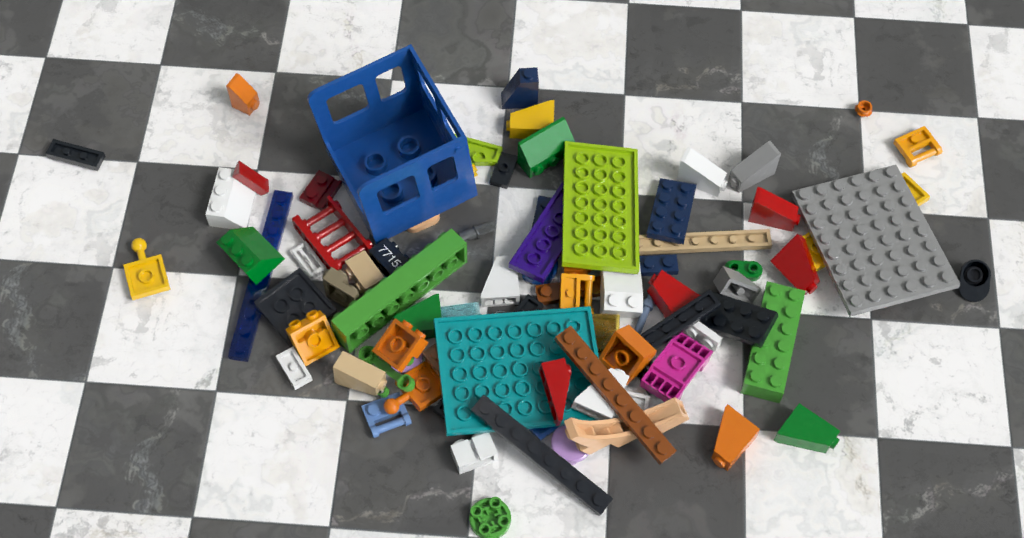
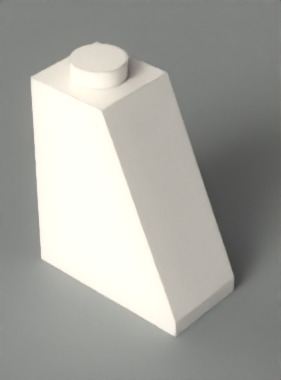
(700, 171)
(501, 284)
(593, 404)

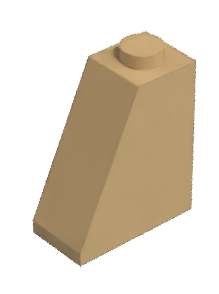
(358, 374)

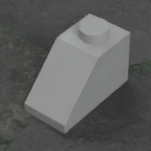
(735, 285)

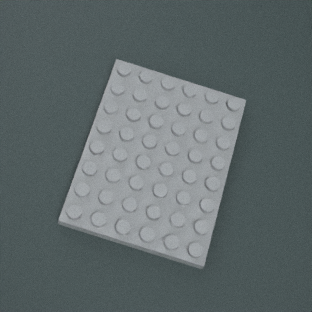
(874, 240)

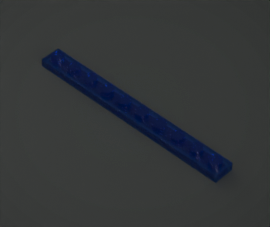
(249, 314)

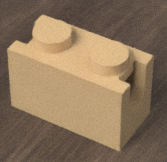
(363, 272)

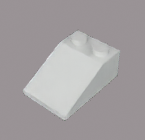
(621, 294)

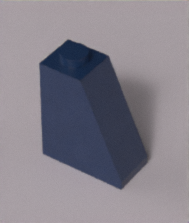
(521, 89)

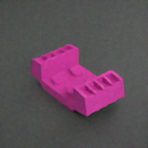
(675, 367)

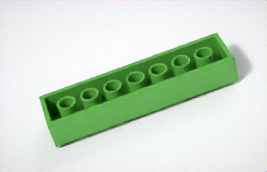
(399, 290)

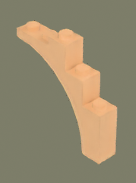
(597, 434)

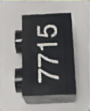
(387, 256)

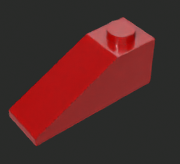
(555, 379)

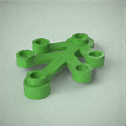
(367, 355)

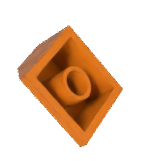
(627, 352)

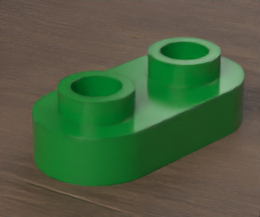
(744, 268)

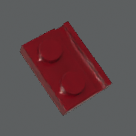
(318, 190)

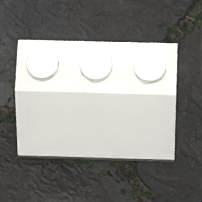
(229, 202)

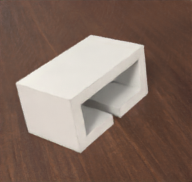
(474, 452)

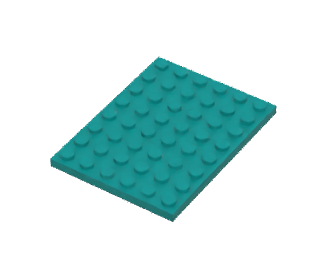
(502, 360)

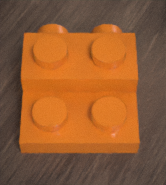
(400, 344)

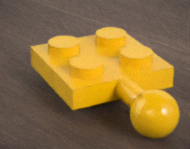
(147, 274)

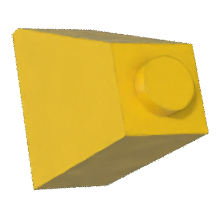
(530, 120)

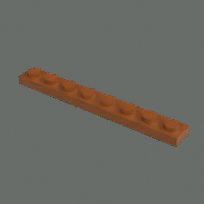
(615, 395)

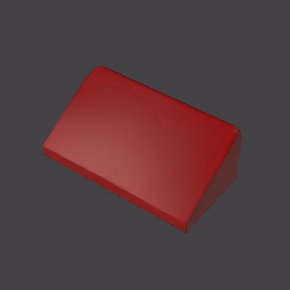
(251, 178)

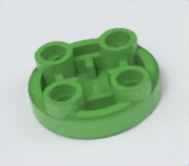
(490, 518)

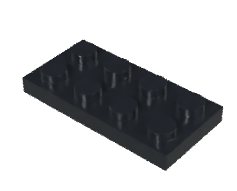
(741, 320)

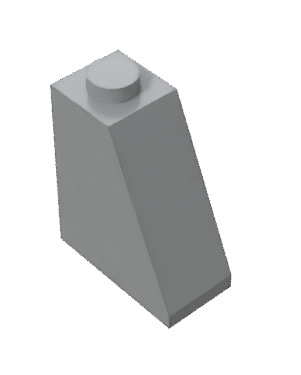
(755, 167)

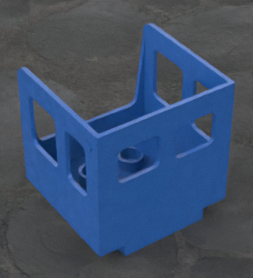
(398, 150)

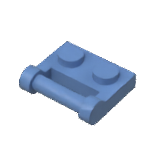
(375, 413)

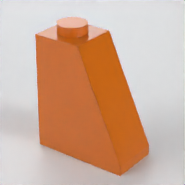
(733, 438)

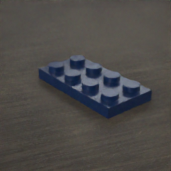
(671, 211)

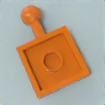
(426, 390)

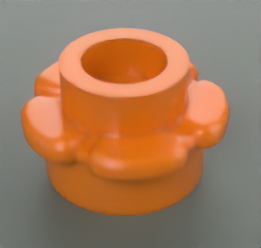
(866, 106)

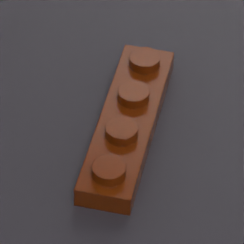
(550, 292)

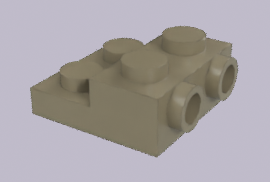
(338, 287)

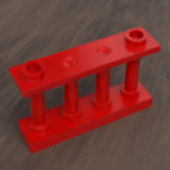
(314, 239)

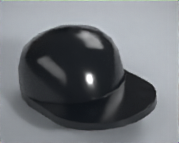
(974, 280)

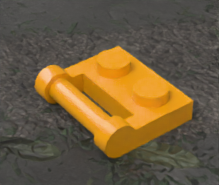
(914, 141)
(570, 290)

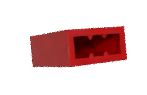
(773, 211)
(797, 264)
(669, 293)

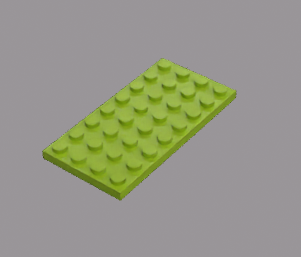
(600, 208)

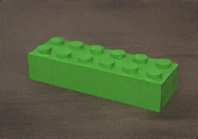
(769, 365)

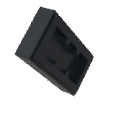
(503, 170)

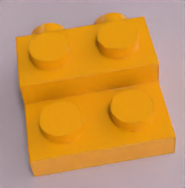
(312, 337)

